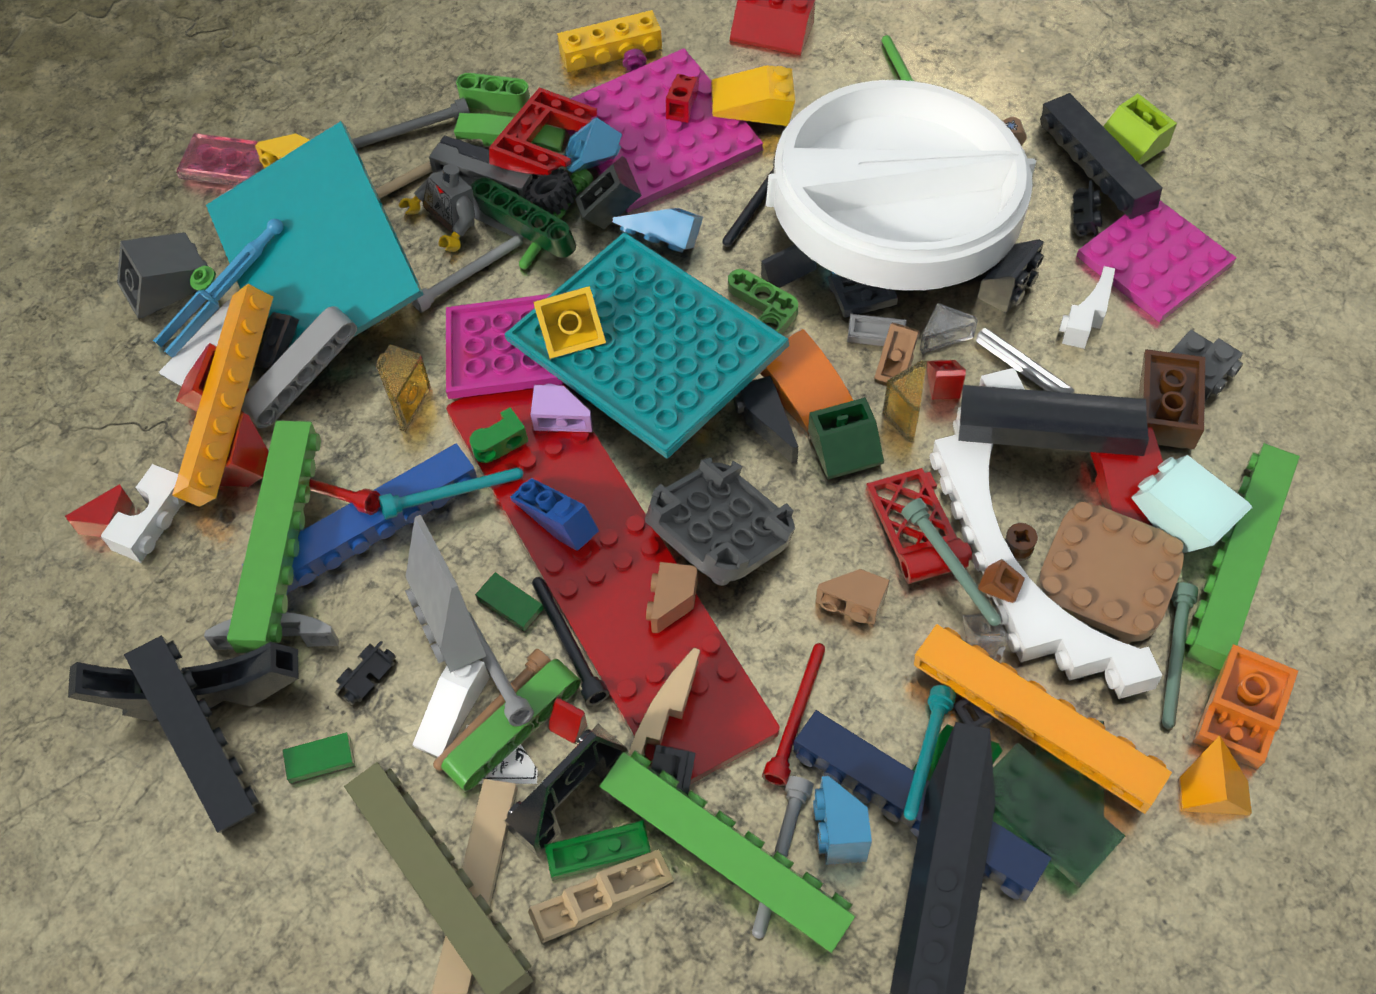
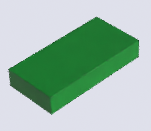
(509, 601)
(318, 757)

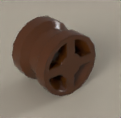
(1024, 548)

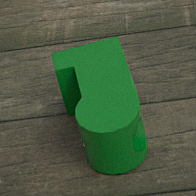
(499, 438)

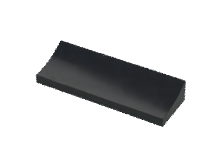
(1054, 420)

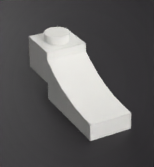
(1088, 313)

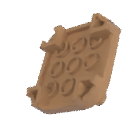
(1112, 571)

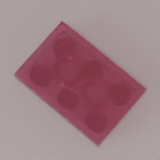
(219, 160)

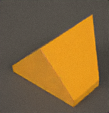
(1215, 783)

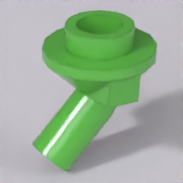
(202, 278)

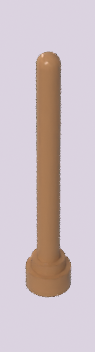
(535, 663)

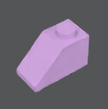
(558, 410)

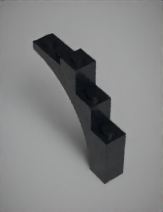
(237, 680)

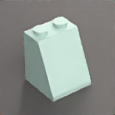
(1189, 503)

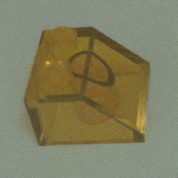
(404, 382)

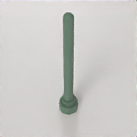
(917, 513)
(1183, 599)

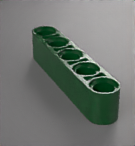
(524, 217)

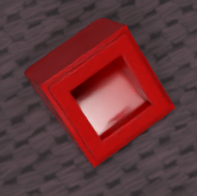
(567, 720)

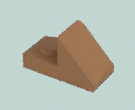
(897, 351)

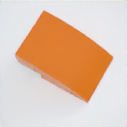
(805, 379)
(1246, 705)

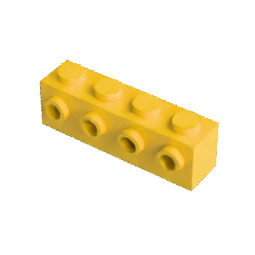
(609, 40)

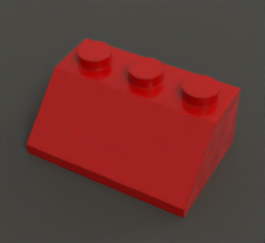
(773, 24)

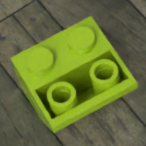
(1141, 128)

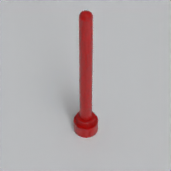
(364, 500)
(777, 769)

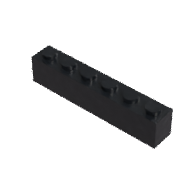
(1101, 156)
(191, 733)

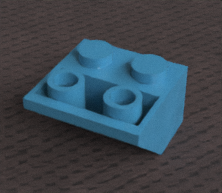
(844, 824)

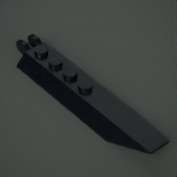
(948, 868)

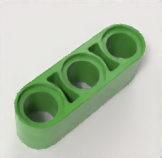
(493, 92)

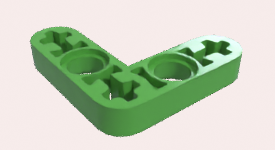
(771, 309)

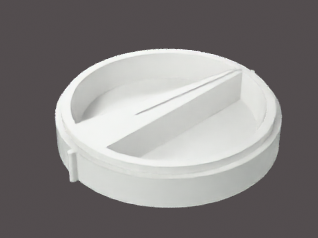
(900, 185)

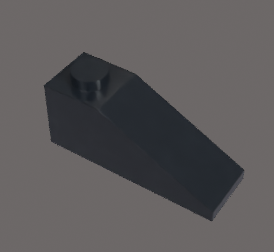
(766, 416)

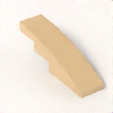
(668, 702)
(600, 896)

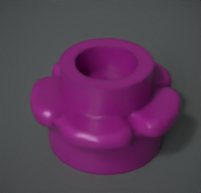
(634, 59)

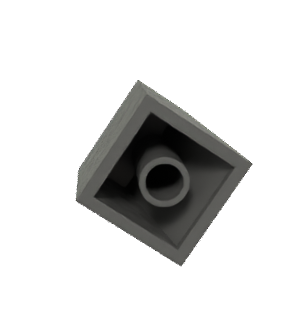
(157, 271)

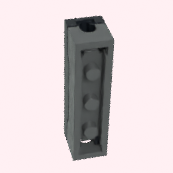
(474, 164)

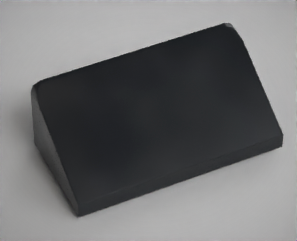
(786, 266)

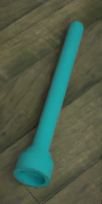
(394, 504)
(940, 701)

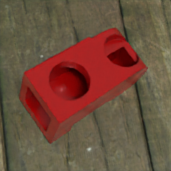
(681, 98)

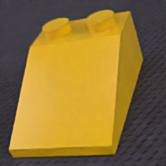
(755, 95)

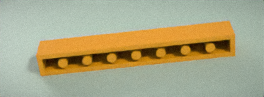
(223, 397)
(1042, 718)

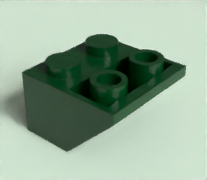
(846, 438)

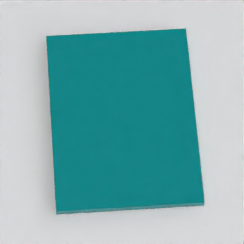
(333, 238)
(669, 346)

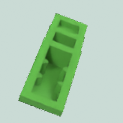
(489, 126)

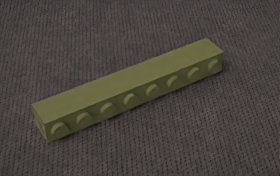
(438, 884)

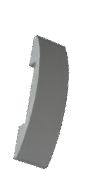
(310, 629)

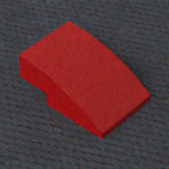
(1121, 474)

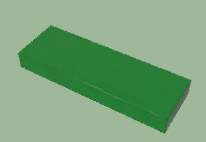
(597, 850)

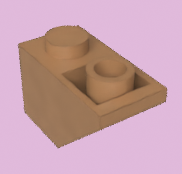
(674, 594)
(854, 594)

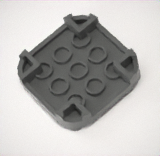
(720, 521)

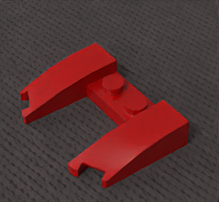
(514, 147)

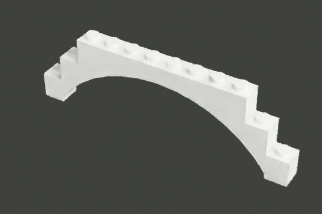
(1033, 621)

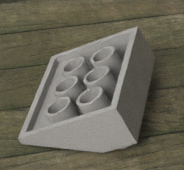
(439, 602)

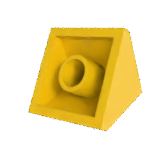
(569, 322)

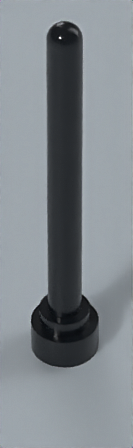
(747, 213)
(593, 689)

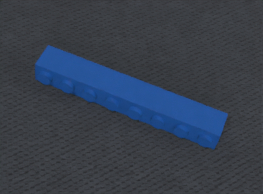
(352, 532)

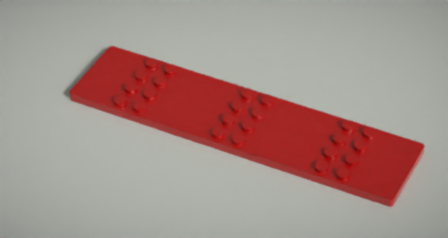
(608, 588)

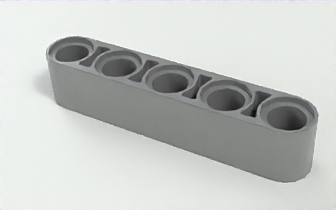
(298, 366)

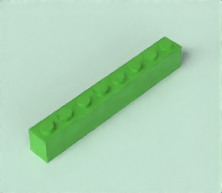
(274, 537)
(1242, 558)
(728, 850)

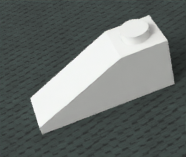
(450, 706)

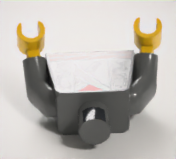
(447, 200)

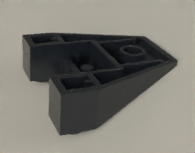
(535, 818)

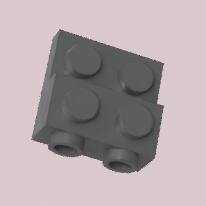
(1220, 360)

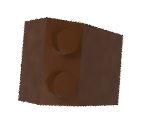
(1174, 397)

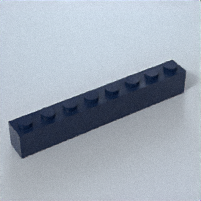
(887, 783)

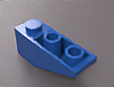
(556, 512)

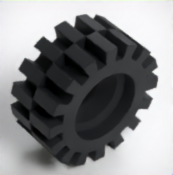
(552, 191)

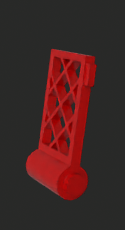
(919, 560)

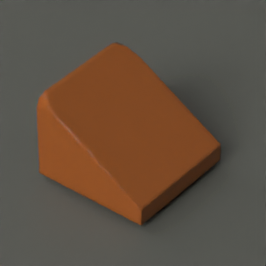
(1001, 581)

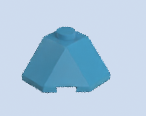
(592, 146)

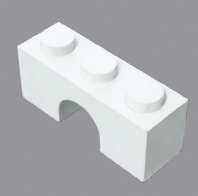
(138, 534)

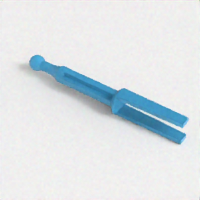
(214, 292)

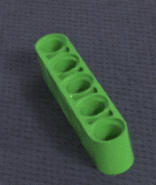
(498, 738)

